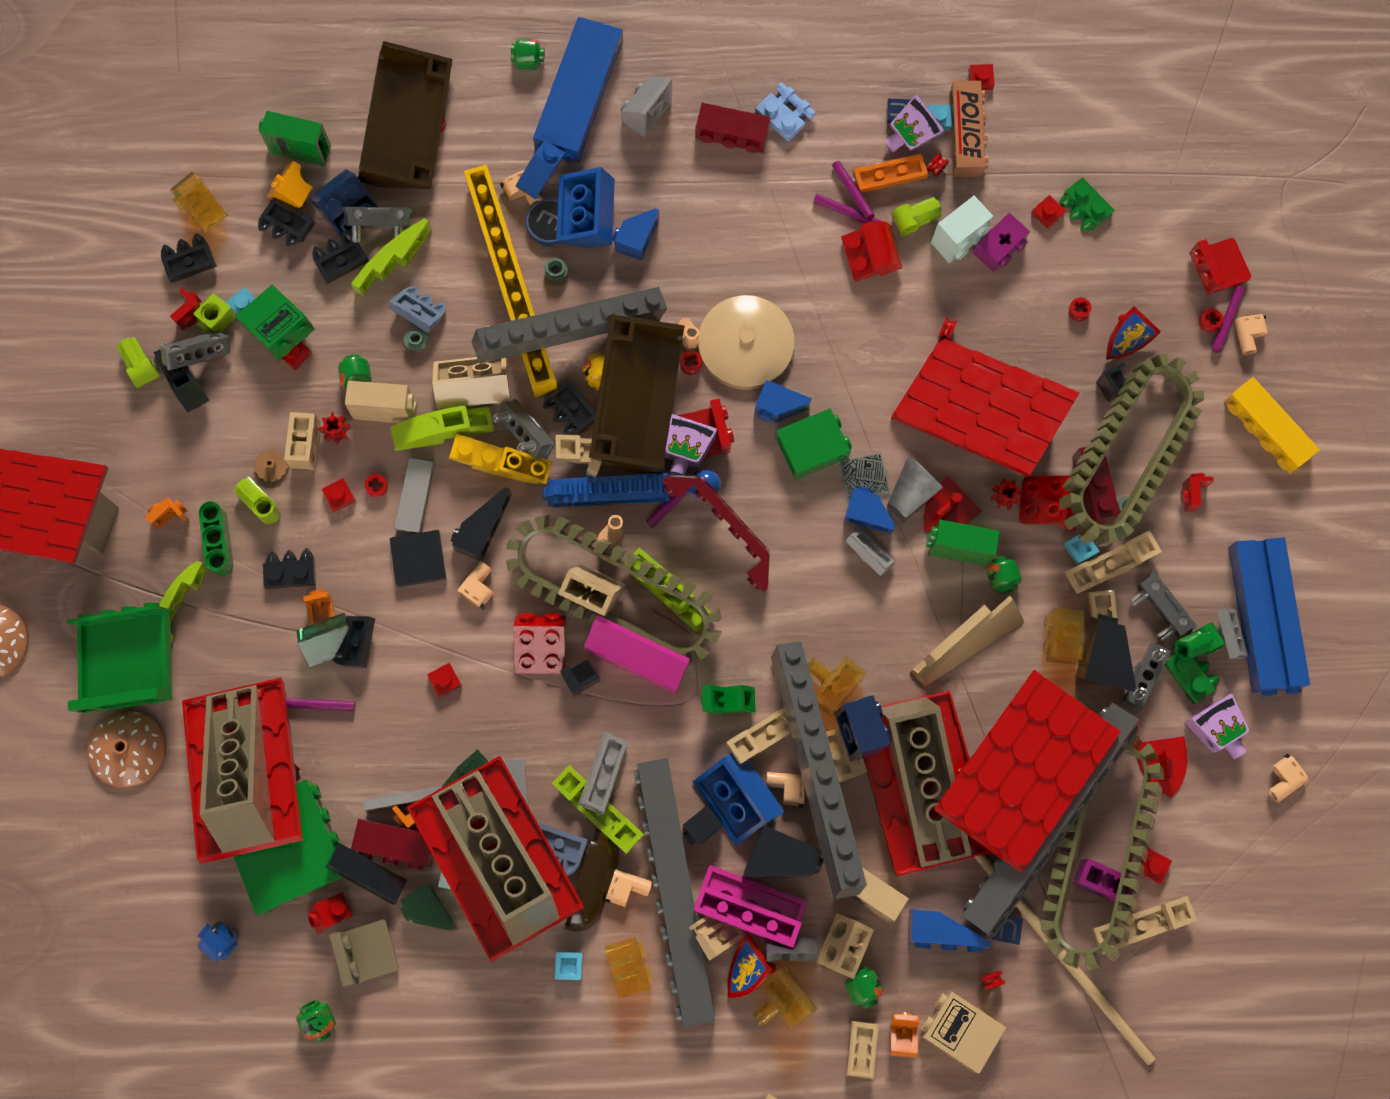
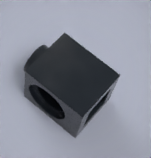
(701, 827)

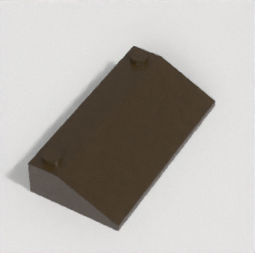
(404, 118)
(636, 393)

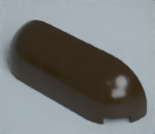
(594, 882)

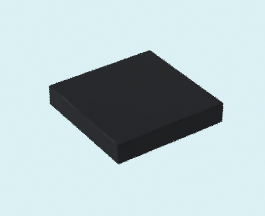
(418, 558)

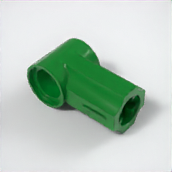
(1202, 641)

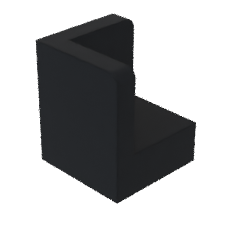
(1112, 381)
(580, 677)

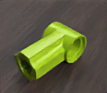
(910, 218)
(139, 366)
(257, 500)

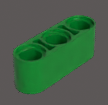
(208, 529)

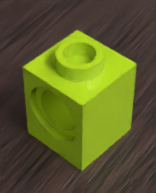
(212, 306)

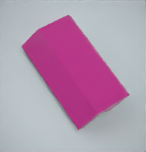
(636, 654)
(750, 906)

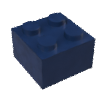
(862, 728)

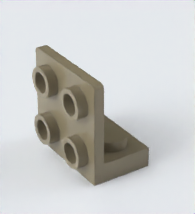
(364, 953)

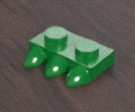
(1087, 204)
(1192, 678)

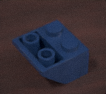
(341, 192)

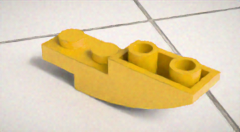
(500, 461)

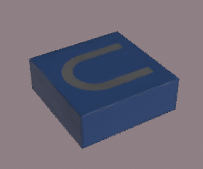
(894, 107)
(1010, 931)

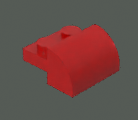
(871, 250)

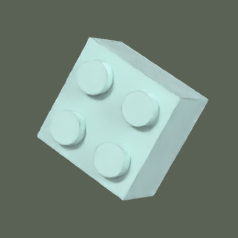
(962, 230)

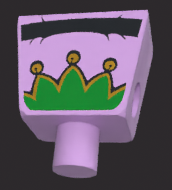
(913, 126)
(687, 443)
(1221, 726)

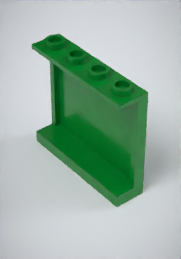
(123, 658)
(296, 868)

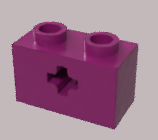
(1007, 231)
(1098, 879)

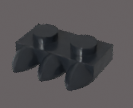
(285, 221)
(340, 258)
(187, 260)
(570, 407)
(289, 571)
(356, 642)

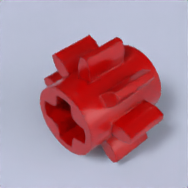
(336, 422)
(1009, 488)

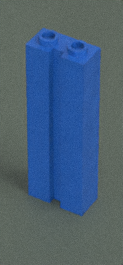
(579, 87)
(1269, 616)

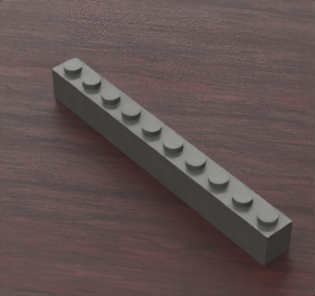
(818, 771)
(1006, 885)
(676, 893)

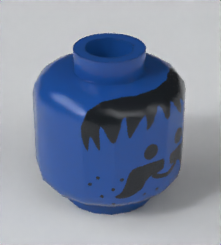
(217, 941)

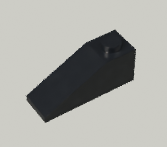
(184, 385)
(479, 528)

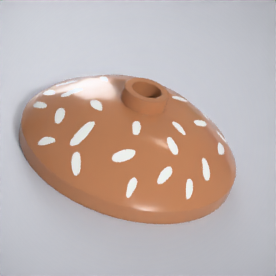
(13, 640)
(142, 752)

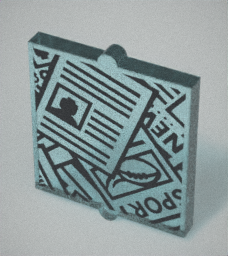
(864, 472)

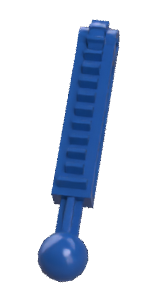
(615, 489)

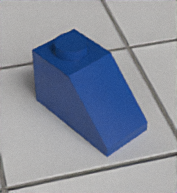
(540, 169)
(636, 234)
(779, 403)
(868, 511)

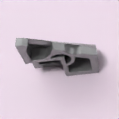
(912, 490)
(804, 949)

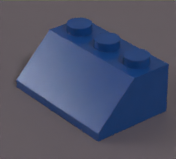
(585, 208)
(738, 797)

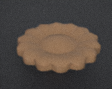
(270, 466)

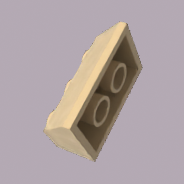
(470, 383)

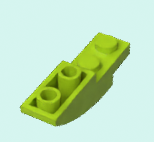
(441, 425)

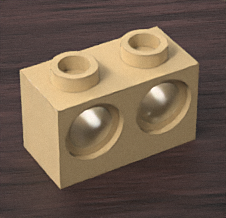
(302, 441)
(845, 946)

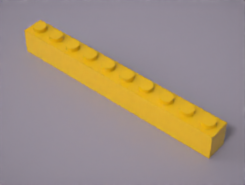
(508, 272)

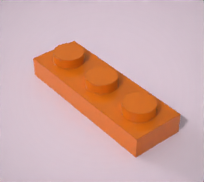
(890, 173)

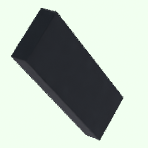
(366, 873)

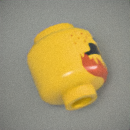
(593, 369)

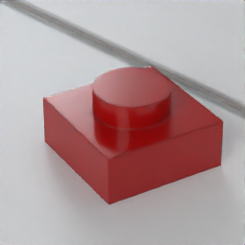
(982, 73)
(1048, 211)
(297, 356)
(338, 495)
(444, 680)
(1155, 866)

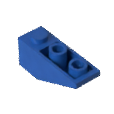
(936, 928)

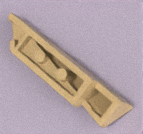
(969, 639)

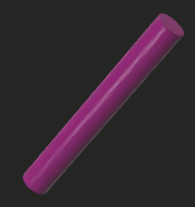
(853, 190)
(842, 209)
(1228, 319)
(664, 509)
(321, 704)

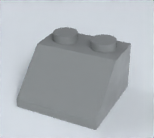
(647, 104)

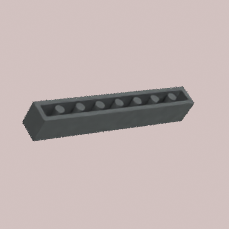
(564, 325)

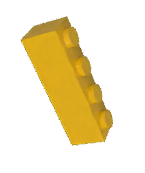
(1271, 425)

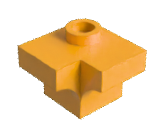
(290, 186)

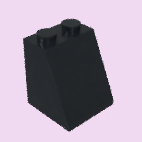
(1107, 654)
(782, 857)

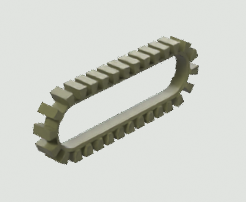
(1157, 466)
(603, 545)
(1058, 944)

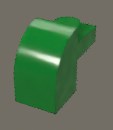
(728, 700)

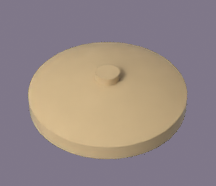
(746, 342)

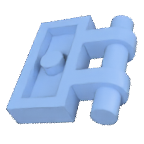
(782, 118)

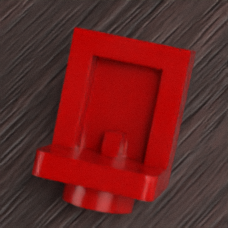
(184, 315)
(1191, 492)
(329, 912)

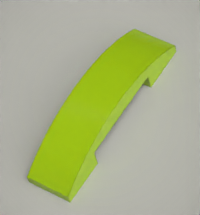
(190, 577)
(611, 823)

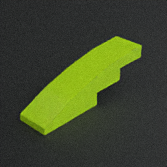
(397, 251)
(684, 611)

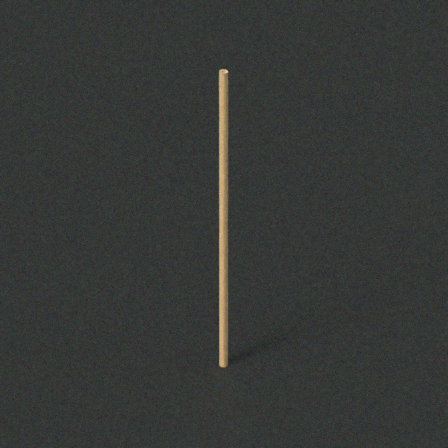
(1079, 975)

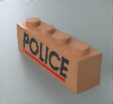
(967, 129)

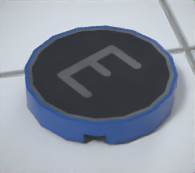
(542, 221)

